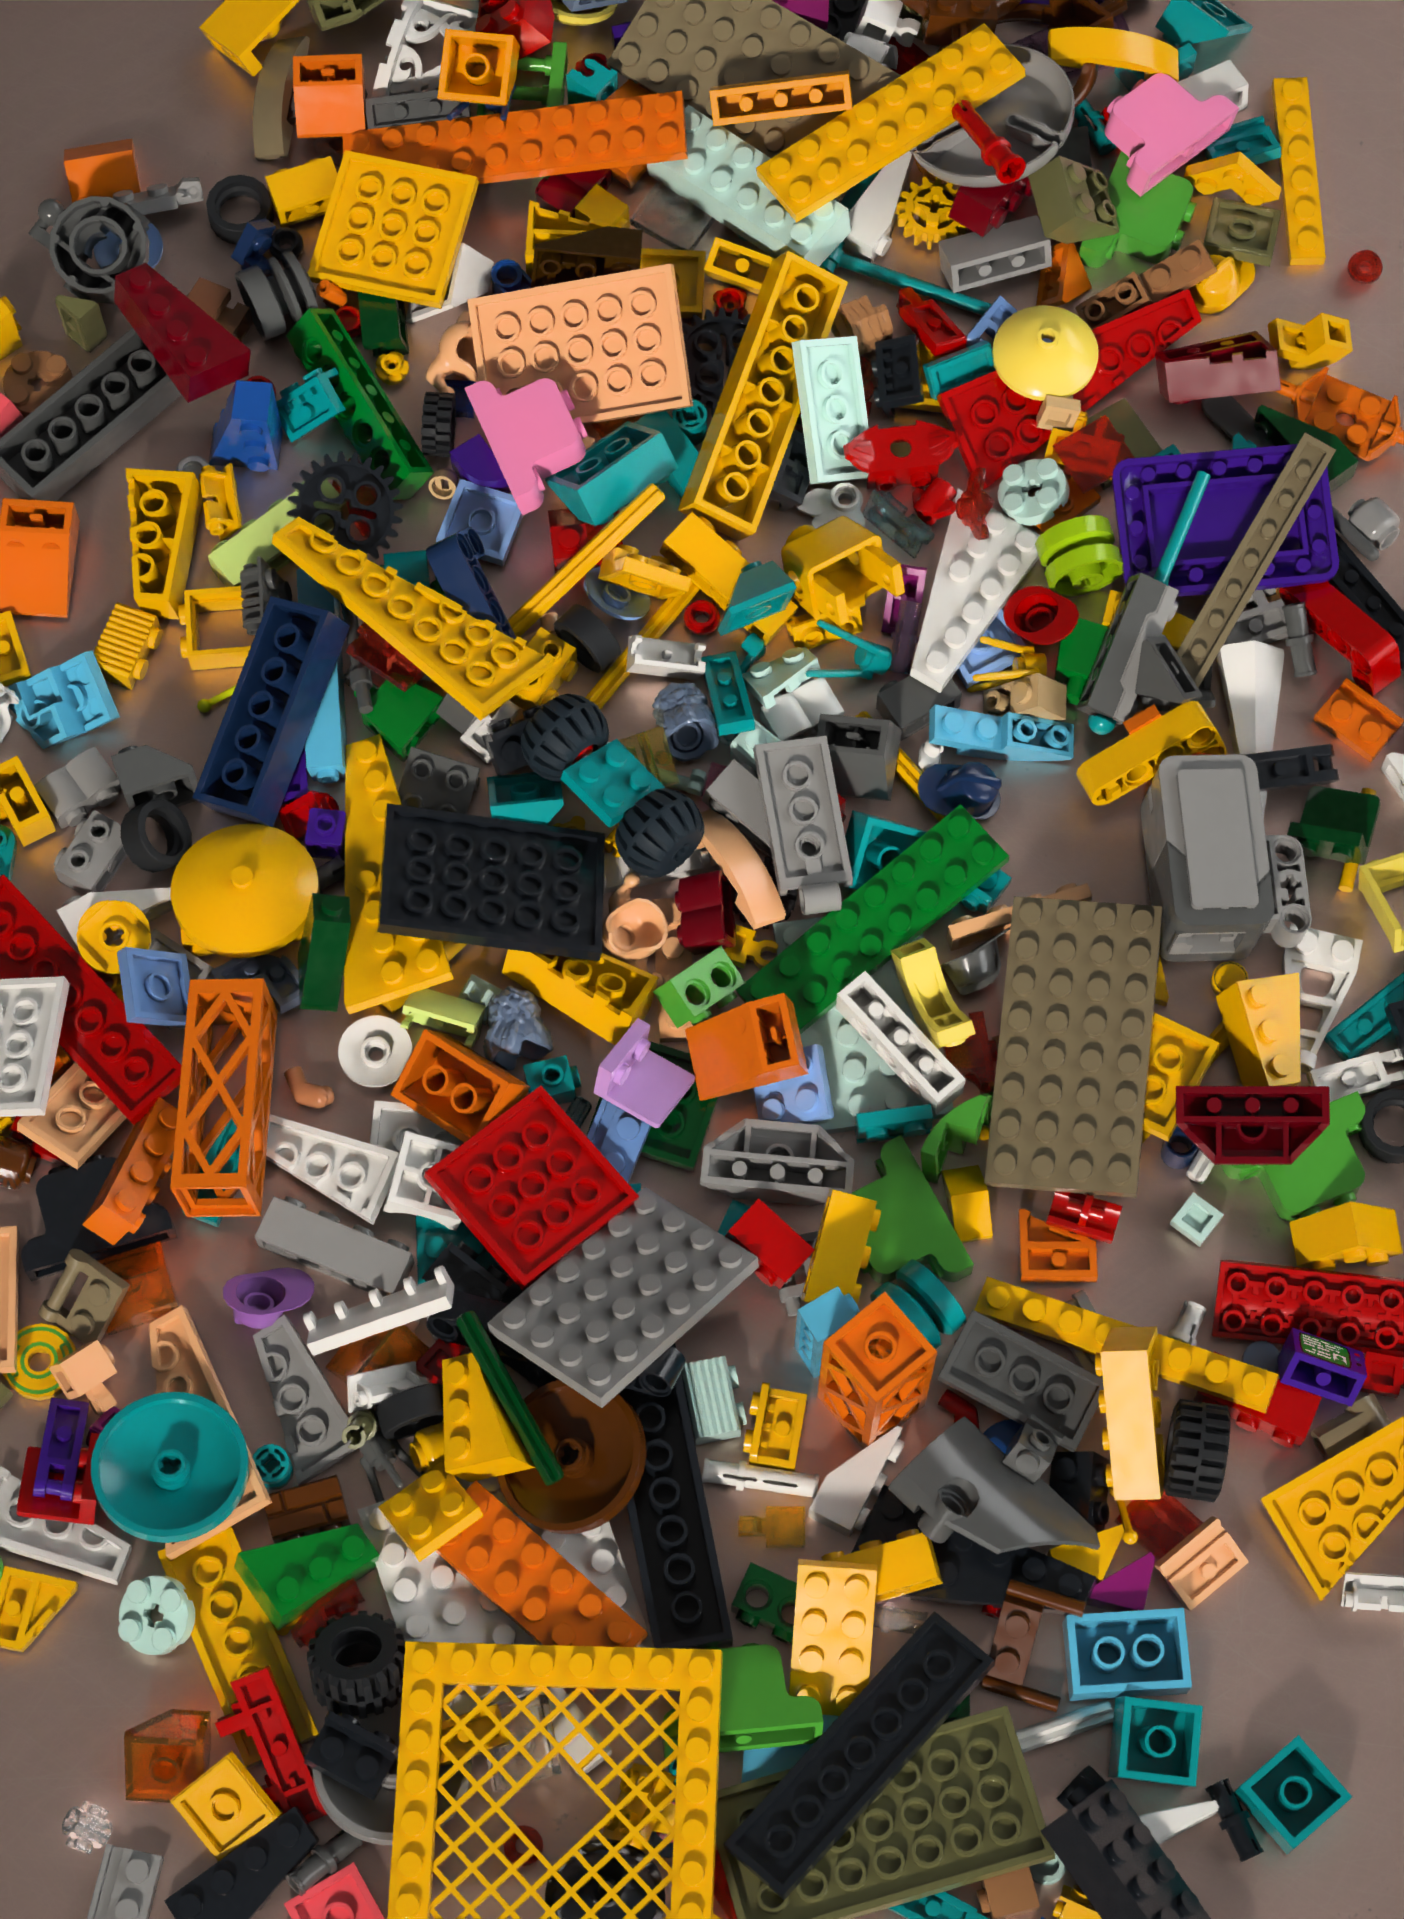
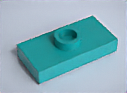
(958, 368)

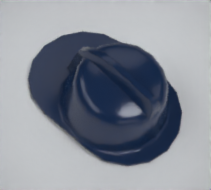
(971, 785)

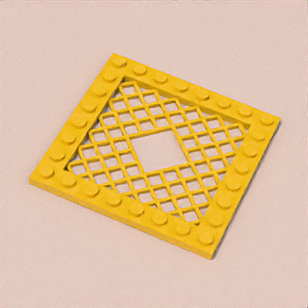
(437, 1664)

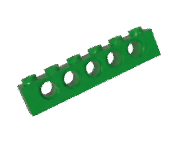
(369, 415)

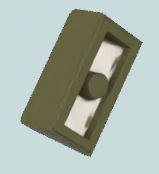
(82, 321)

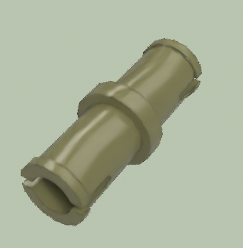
(360, 1427)

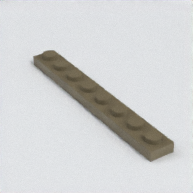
(1253, 556)

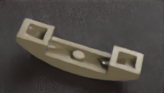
(272, 99)

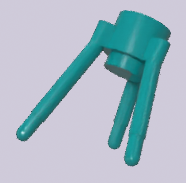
(869, 656)

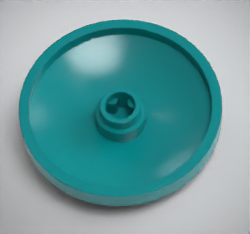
(170, 1467)

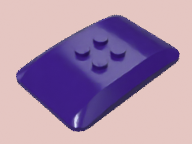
(1154, 490)

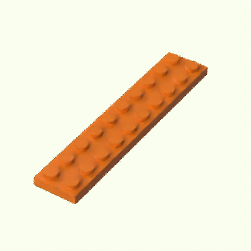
(539, 139)

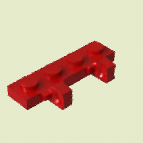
(266, 1718)

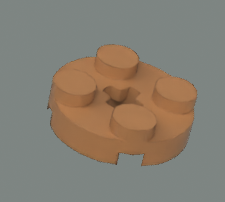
(26, 369)

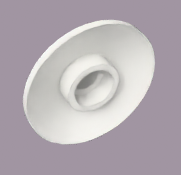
(369, 1035)

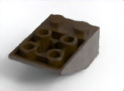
(586, 255)

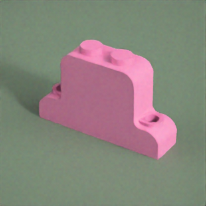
(1164, 128)
(529, 435)

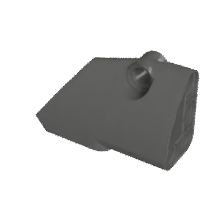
(971, 1492)

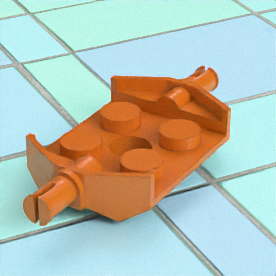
(1325, 397)

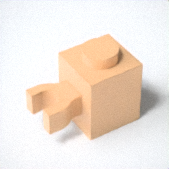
(84, 1374)

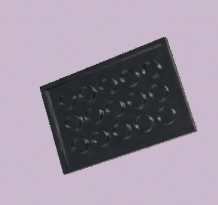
(492, 882)

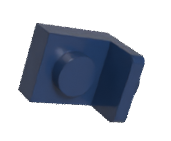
(253, 244)

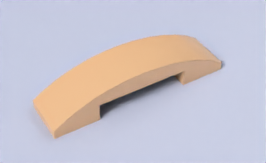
(744, 869)

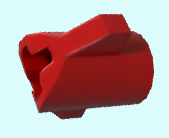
(934, 501)

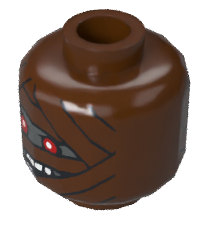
(15, 1163)

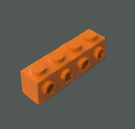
(135, 1175)

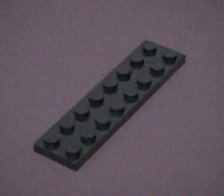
(859, 1755)

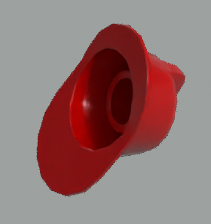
(1040, 615)

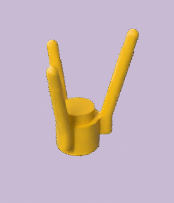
(1023, 666)

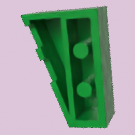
(300, 1571)

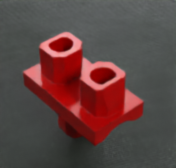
(1084, 1215)

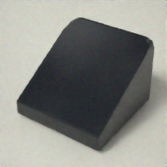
(1083, 1784)

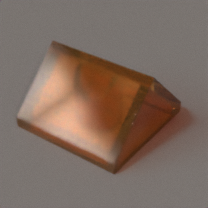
(376, 1352)

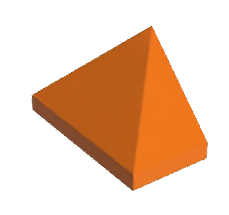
(1064, 279)

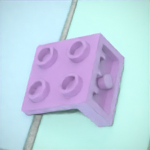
(641, 1079)

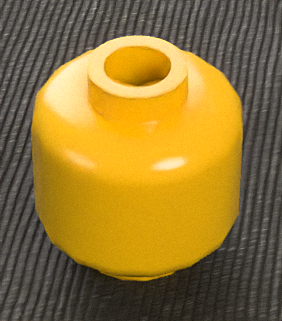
(427, 1447)

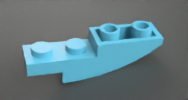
(1001, 738)

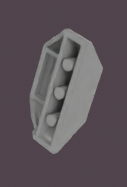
(776, 1163)

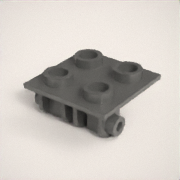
(257, 586)
(437, 782)

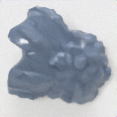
(686, 721)
(515, 1028)

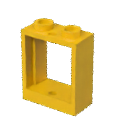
(207, 601)

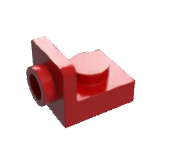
(295, 814)

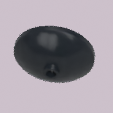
(612, 1872)

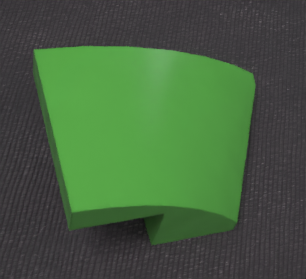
(953, 1132)

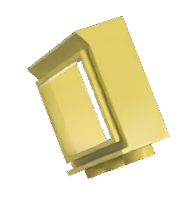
(1379, 877)

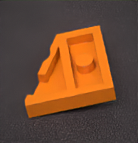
(1054, 1253)

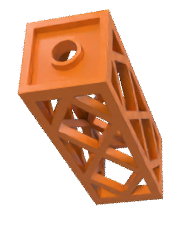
(224, 1003)
(885, 1363)

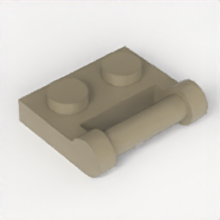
(95, 1303)

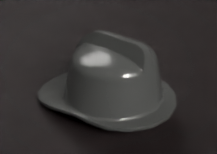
(975, 968)

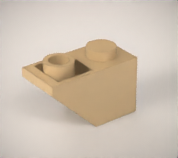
(1030, 696)

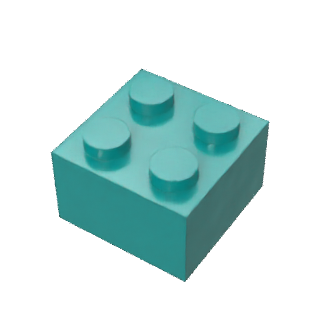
(1155, 1741)
(1292, 1794)

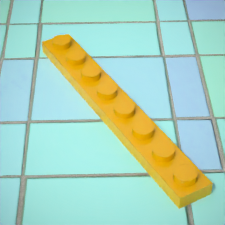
(1088, 1331)

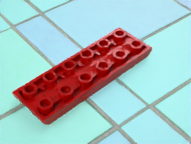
(1342, 1307)

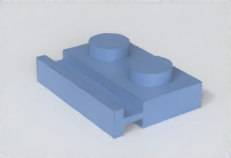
(618, 1137)

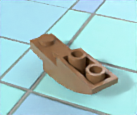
(1137, 291)

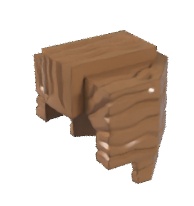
(864, 321)

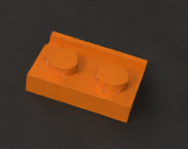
(1358, 720)

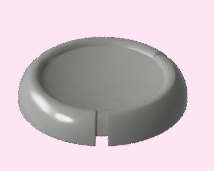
(1030, 114)

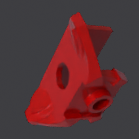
(929, 448)

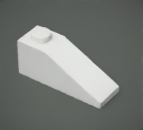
(151, 902)

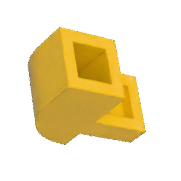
(1311, 345)

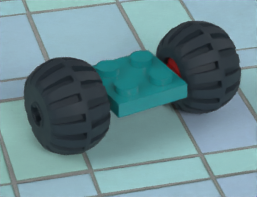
(570, 746)

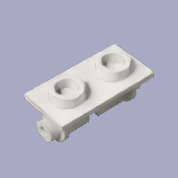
(374, 1386)
(1373, 1592)

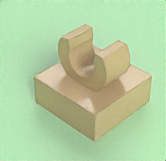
(1058, 413)

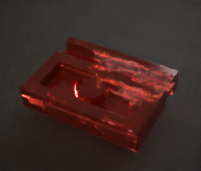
(1160, 1523)

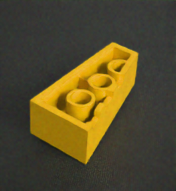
(163, 535)

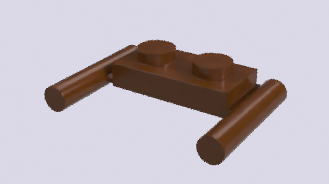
(1016, 1639)

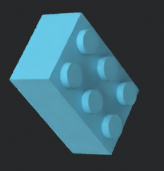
(1126, 1654)

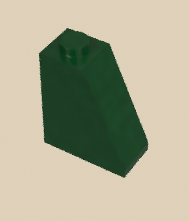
(323, 952)

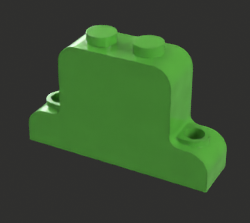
(1147, 223)
(1322, 1175)
(910, 1221)
(756, 1704)

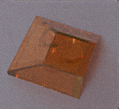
(150, 1288)
(166, 1754)

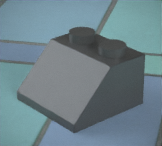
(153, 775)

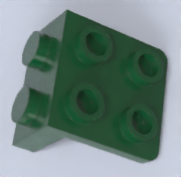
(1337, 824)

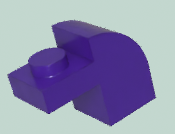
(477, 464)

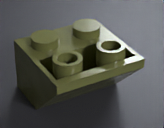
(1073, 201)

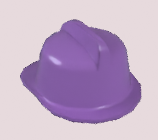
(265, 1295)

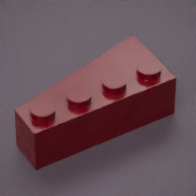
(179, 334)

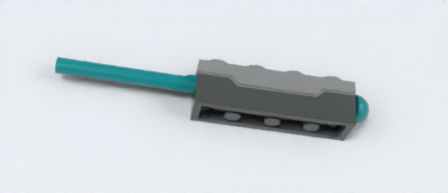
(1139, 615)

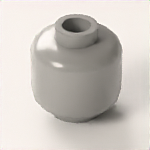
(1375, 521)

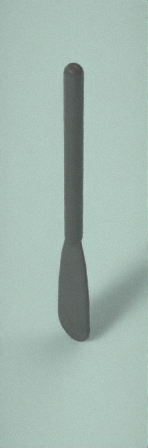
(1234, 418)

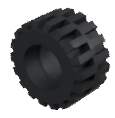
(1197, 1450)
(354, 1641)

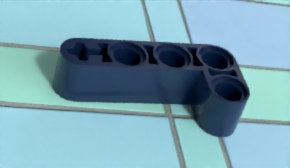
(463, 579)

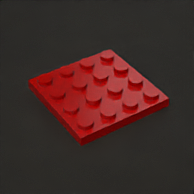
(531, 1187)

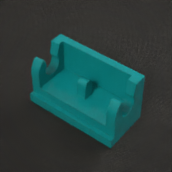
(592, 88)

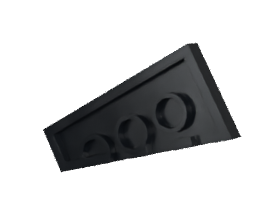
(249, 1874)

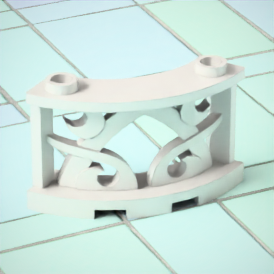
(423, 13)

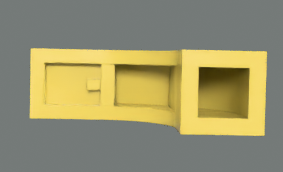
(929, 995)

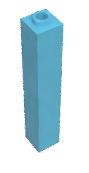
(328, 734)

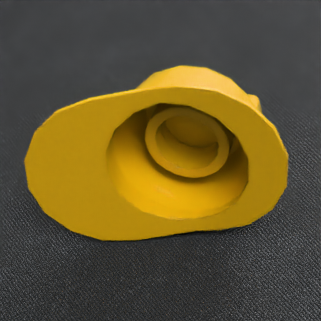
(1224, 286)

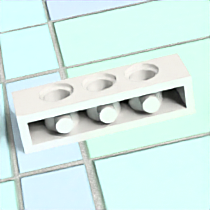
(900, 1043)

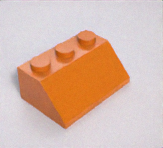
(456, 1085)

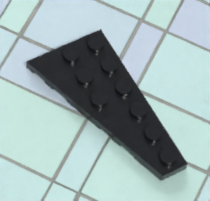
(970, 1570)

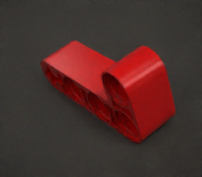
(1350, 632)

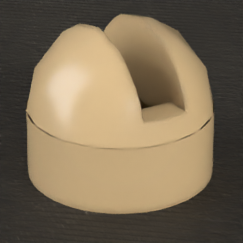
(436, 483)

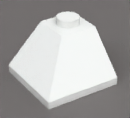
(468, 280)

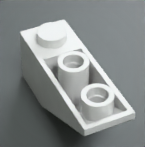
(848, 1488)

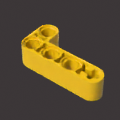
(1138, 755)

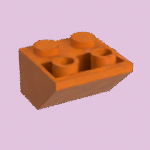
(329, 95)

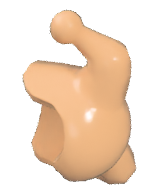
(454, 356)
(633, 927)

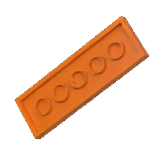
(535, 1582)

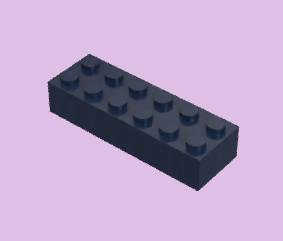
(271, 711)

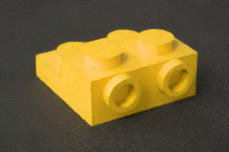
(642, 574)

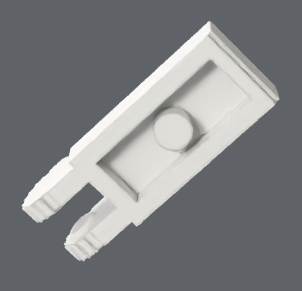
(1359, 1074)

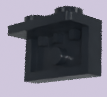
(1081, 1482)

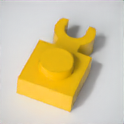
(749, 949)

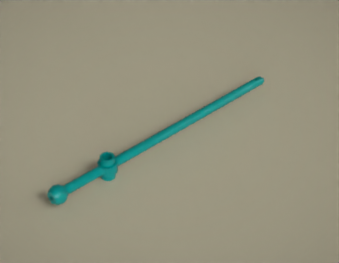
(839, 259)

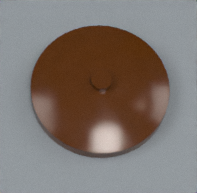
(600, 1459)

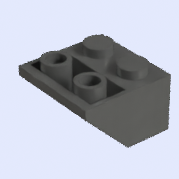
(862, 754)

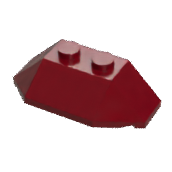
(1252, 1121)

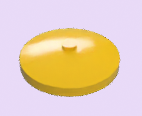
(244, 890)

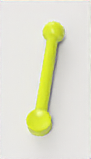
(204, 705)

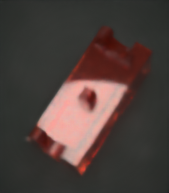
(384, 658)

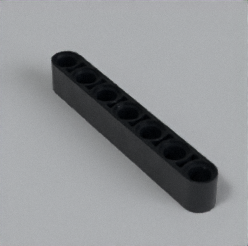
(655, 1380)

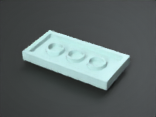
(830, 405)

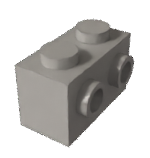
(92, 855)

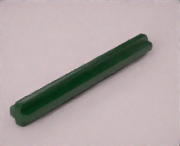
(510, 1398)

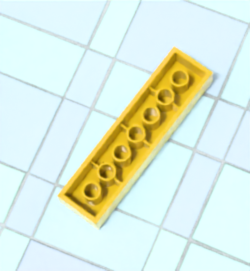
(760, 397)

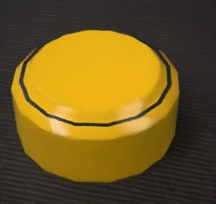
(1226, 975)

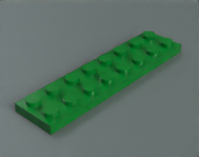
(880, 917)

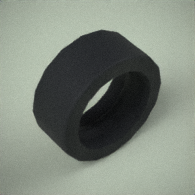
(233, 187)
(590, 636)
(136, 840)
(1367, 1135)
(410, 1411)

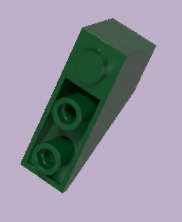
(1288, 430)

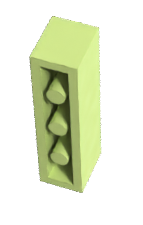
(256, 538)

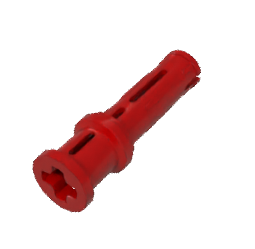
(994, 149)

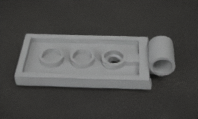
(803, 808)

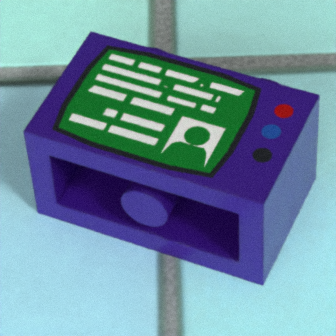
(1321, 1367)

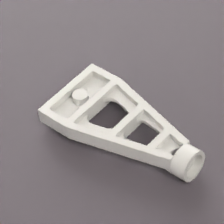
(1327, 954)

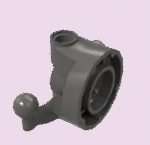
(79, 230)

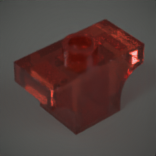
(975, 1055)

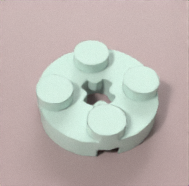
(1027, 475)
(136, 1619)

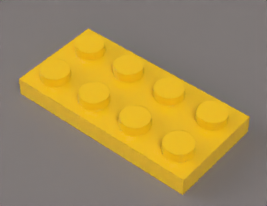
(832, 1632)

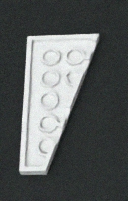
(969, 592)

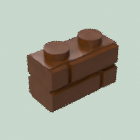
(307, 1509)

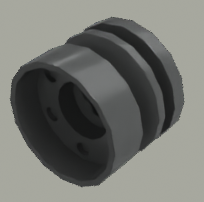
(277, 294)

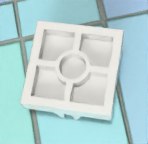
(409, 1188)

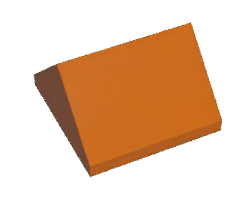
(101, 169)

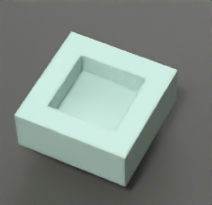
(1196, 1219)

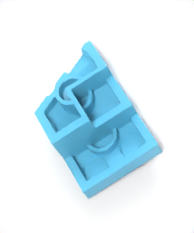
(64, 701)

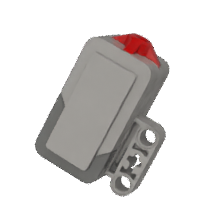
(1215, 862)

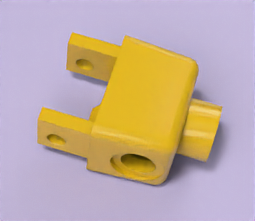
(830, 572)

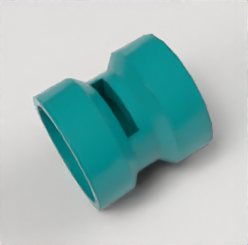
(696, 423)
(278, 1470)

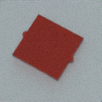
(1092, 453)

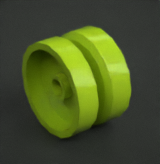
(1079, 555)

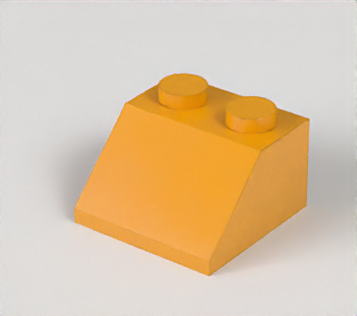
(478, 67)

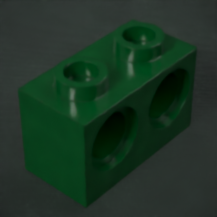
(780, 1594)

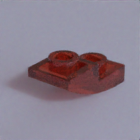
(336, 1602)

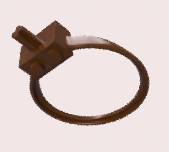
(1070, 14)
(951, 19)

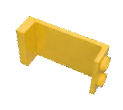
(241, 25)

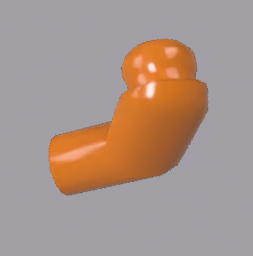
(331, 293)

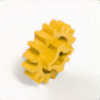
(926, 212)

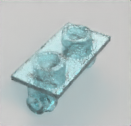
(889, 517)

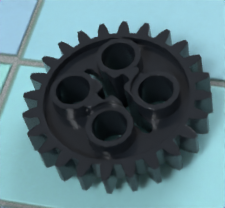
(708, 363)
(350, 477)

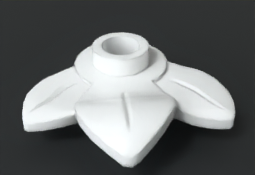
(825, 505)

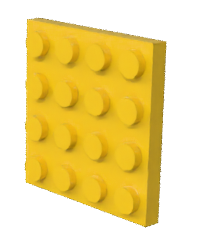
(393, 229)

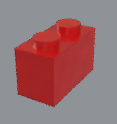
(772, 1241)

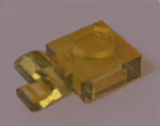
(781, 1526)

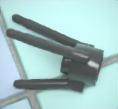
(380, 1453)

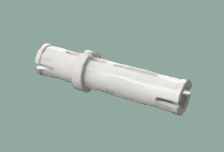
(760, 1478)

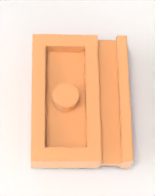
(1201, 1563)

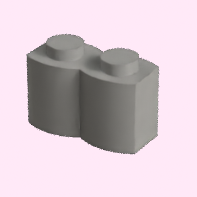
(78, 788)

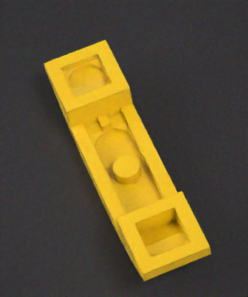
(1112, 48)

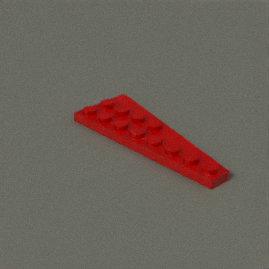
(1000, 425)

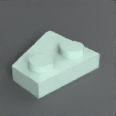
(786, 672)

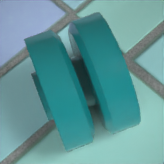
(924, 1301)

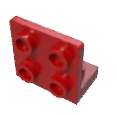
(84, 1502)

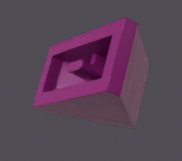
(914, 586)
(1126, 1588)

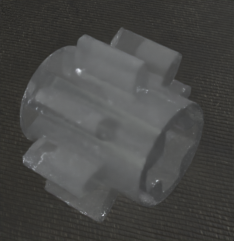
(87, 1827)

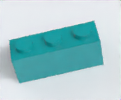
(614, 472)

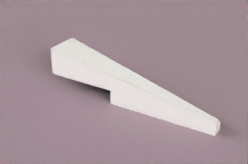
(1251, 690)

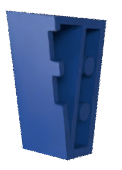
(248, 429)

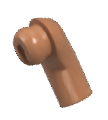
(306, 1093)

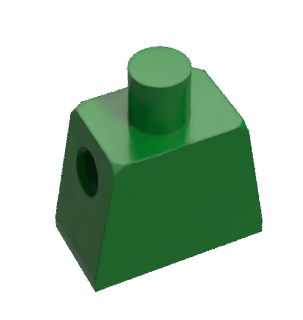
(1077, 657)
(402, 716)

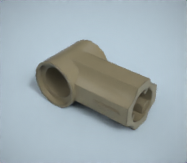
(1347, 1429)

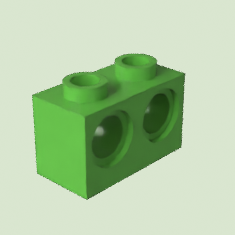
(699, 987)

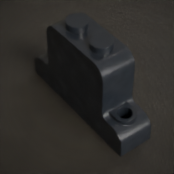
(65, 1201)

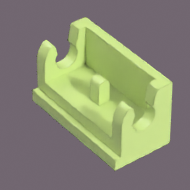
(444, 1013)

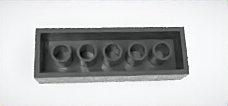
(85, 421)

